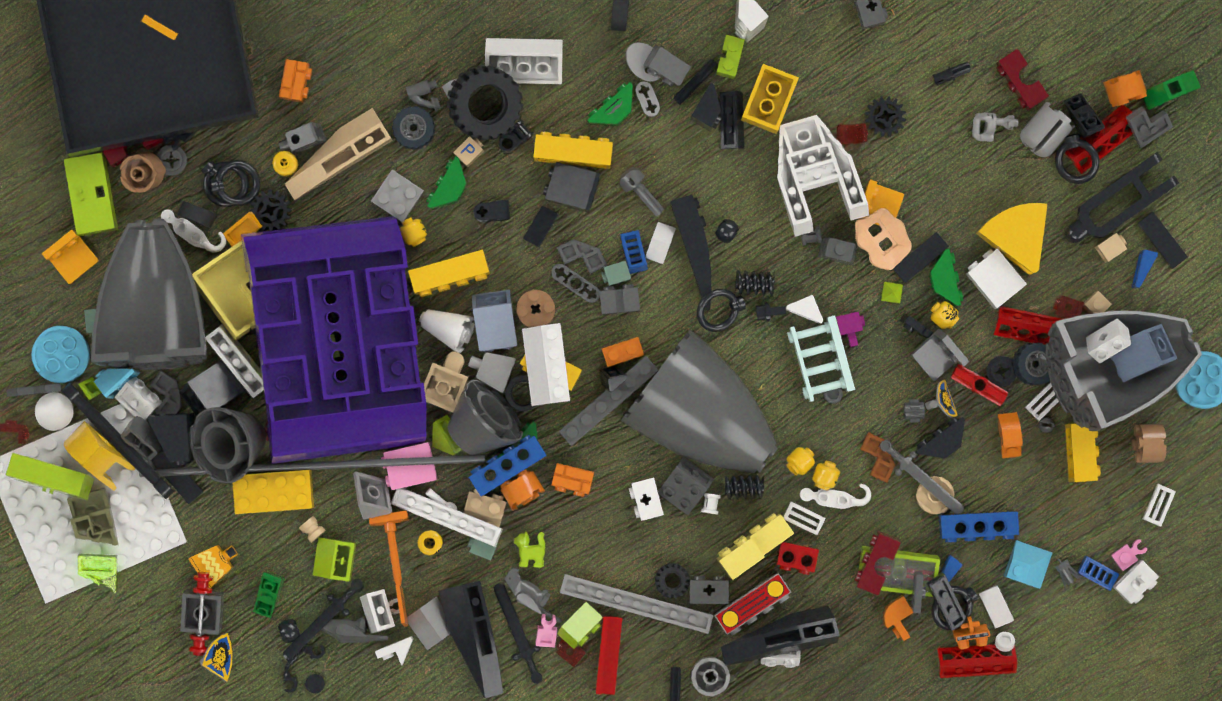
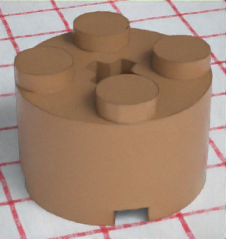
(142, 172)
(535, 298)
(1149, 443)

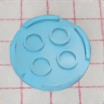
(60, 354)
(1203, 382)

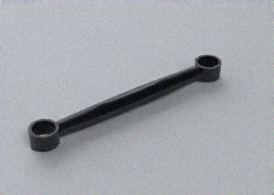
(115, 438)

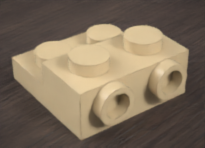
(485, 507)

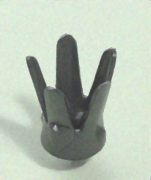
(1065, 569)

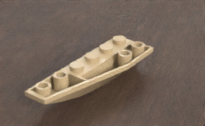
(339, 152)

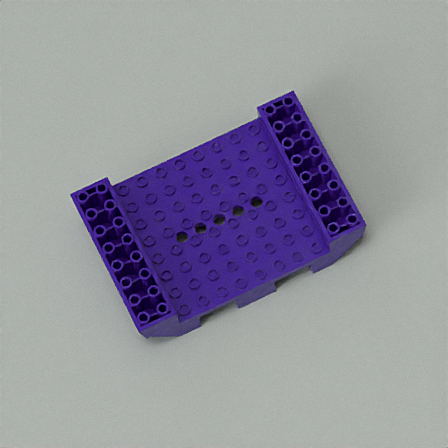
(382, 392)

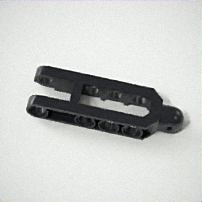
(1085, 227)

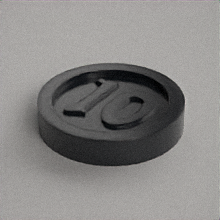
(315, 683)

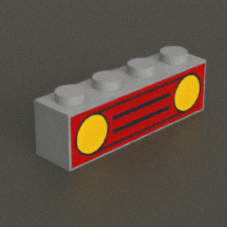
(752, 603)

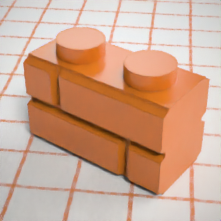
(294, 81)
(623, 352)
(572, 479)

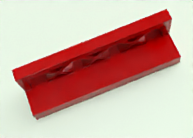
(1114, 124)
(1022, 319)
(609, 655)
(978, 664)

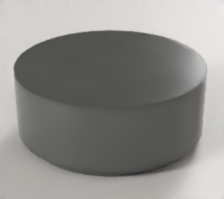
(833, 396)

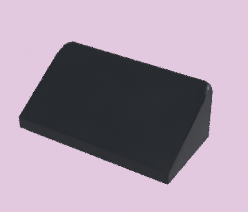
(540, 226)
(612, 377)

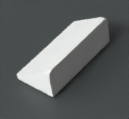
(996, 606)

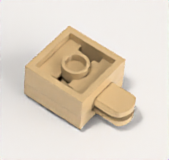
(446, 383)

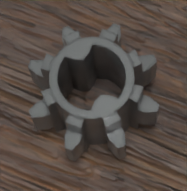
(914, 410)

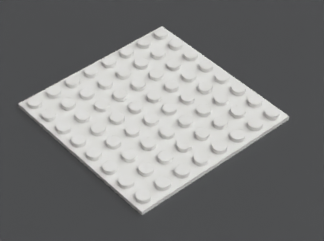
(43, 524)

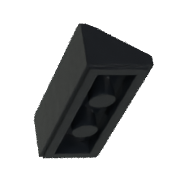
(731, 125)

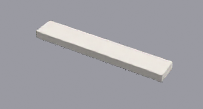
(446, 516)

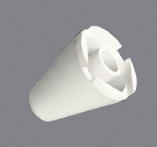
(448, 327)

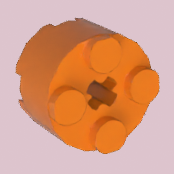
(1125, 88)
(522, 489)

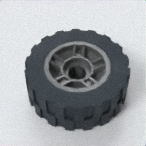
(409, 117)
(1023, 364)

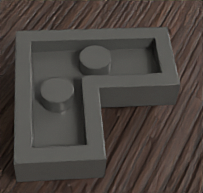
(1148, 129)

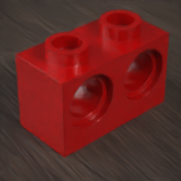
(797, 552)

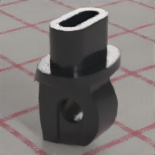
(764, 311)

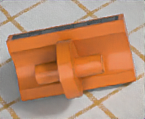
(970, 631)

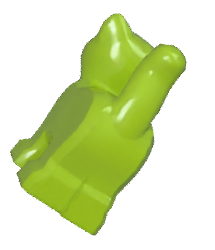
(530, 552)

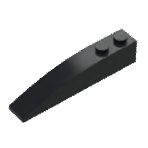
(694, 241)

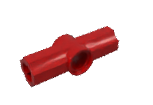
(990, 391)

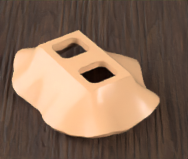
(891, 228)

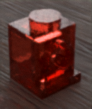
(1059, 306)
(571, 659)

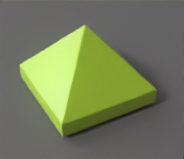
(892, 292)
(89, 388)

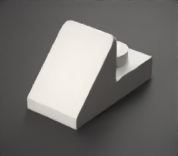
(400, 647)

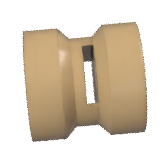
(310, 527)

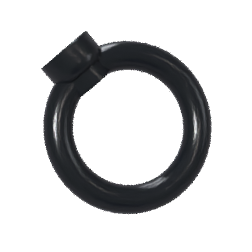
(1074, 141)
(210, 170)
(217, 186)
(736, 304)
(968, 596)

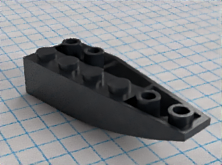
(473, 635)
(786, 635)

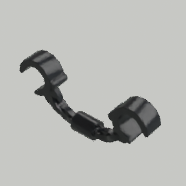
(287, 676)

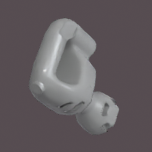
(990, 125)

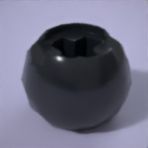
(726, 230)
(289, 630)

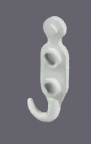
(191, 233)
(835, 498)

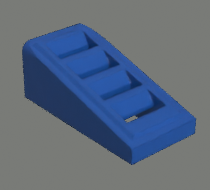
(1144, 263)
(639, 266)
(1085, 563)
(951, 567)

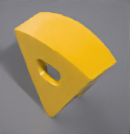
(1018, 234)
(94, 453)

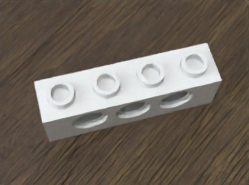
(237, 360)

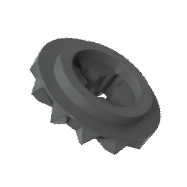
(178, 166)

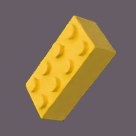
(573, 151)
(449, 272)
(273, 492)

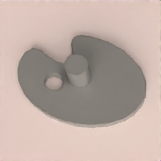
(635, 57)

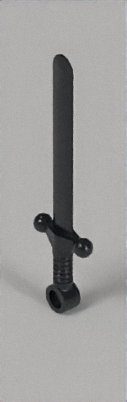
(323, 619)
(518, 633)

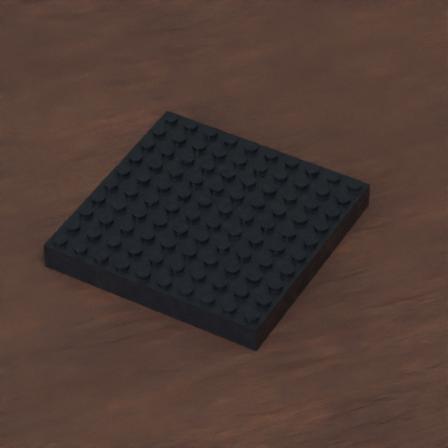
(135, 85)

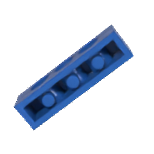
(484, 486)
(948, 522)

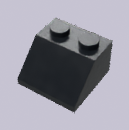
(708, 110)

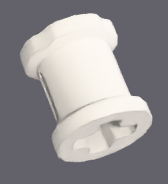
(710, 503)

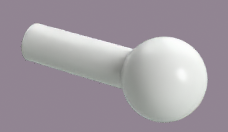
(435, 497)

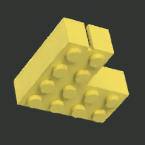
(226, 290)
(752, 548)

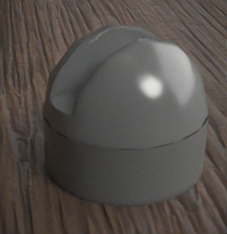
(1046, 429)

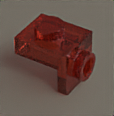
(852, 133)
(12, 426)

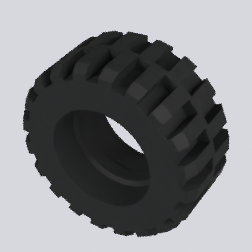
(507, 113)

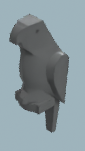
(528, 593)
(350, 631)

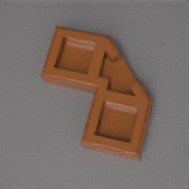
(884, 463)

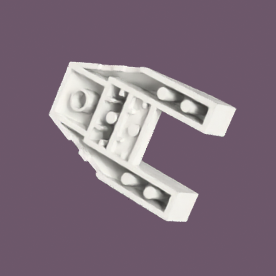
(813, 159)

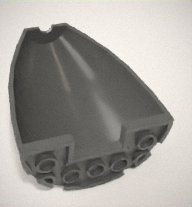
(148, 304)
(1094, 389)
(703, 411)

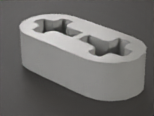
(643, 101)

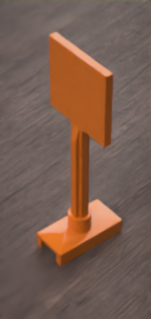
(390, 527)

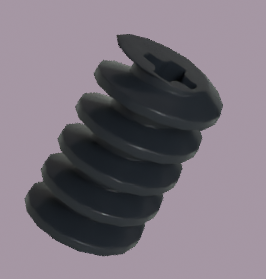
(755, 283)
(744, 487)

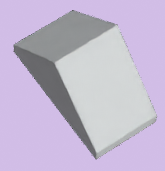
(660, 242)
(806, 308)

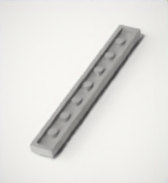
(636, 603)

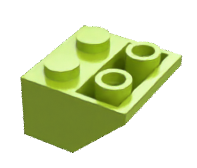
(334, 559)

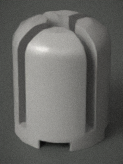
(1046, 131)

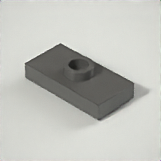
(918, 592)

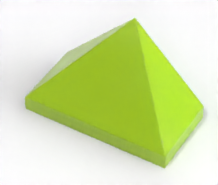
(441, 438)

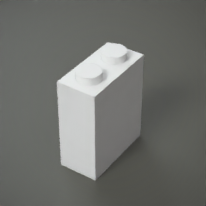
(995, 278)

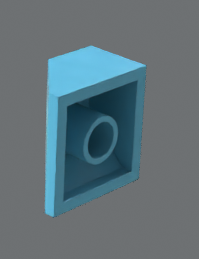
(112, 380)
(1027, 564)

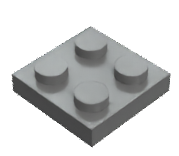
(397, 196)

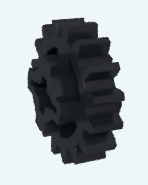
(887, 126)
(282, 206)

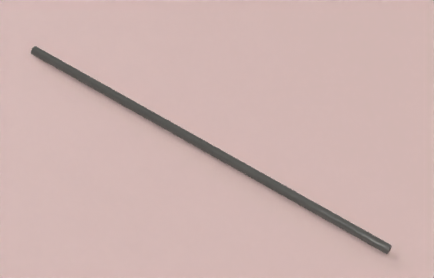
(334, 464)

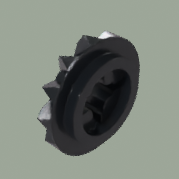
(993, 366)

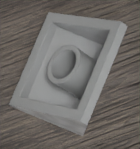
(372, 495)
(429, 623)

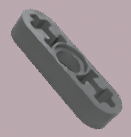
(566, 271)

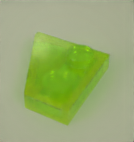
(100, 569)

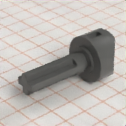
(636, 185)

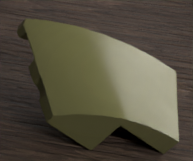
(93, 518)

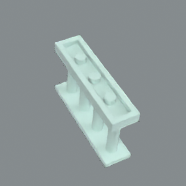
(834, 345)

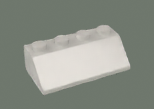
(749, 19)
(527, 59)
(546, 364)

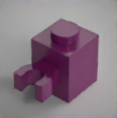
(850, 324)

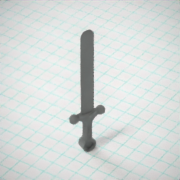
(919, 475)

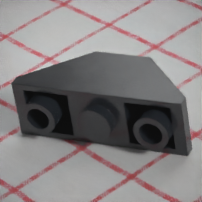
(1083, 116)
(943, 441)

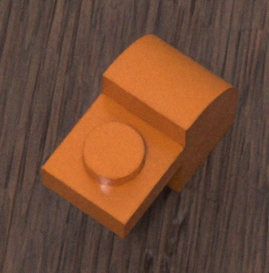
(1010, 435)
(894, 613)

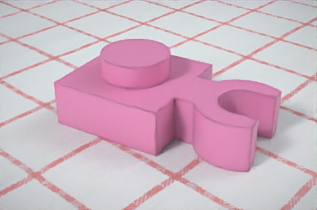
(1126, 556)
(547, 633)

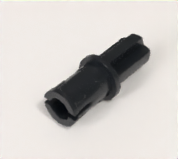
(951, 73)

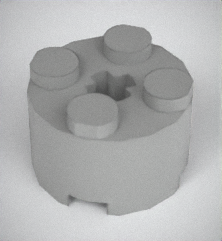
(701, 682)

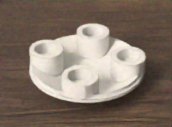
(54, 411)

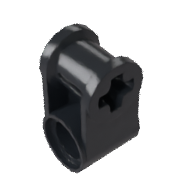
(516, 137)
(497, 211)

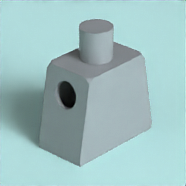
(493, 369)

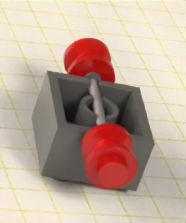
(201, 612)

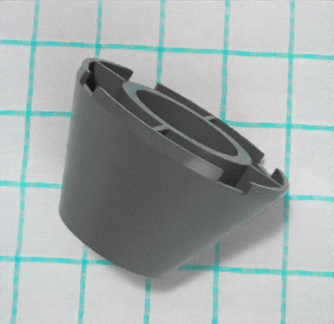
(483, 420)
(226, 443)

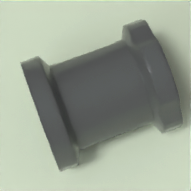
(814, 236)

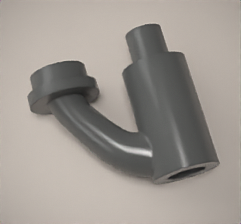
(416, 90)

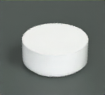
(1005, 641)

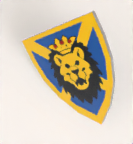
(943, 400)
(219, 657)

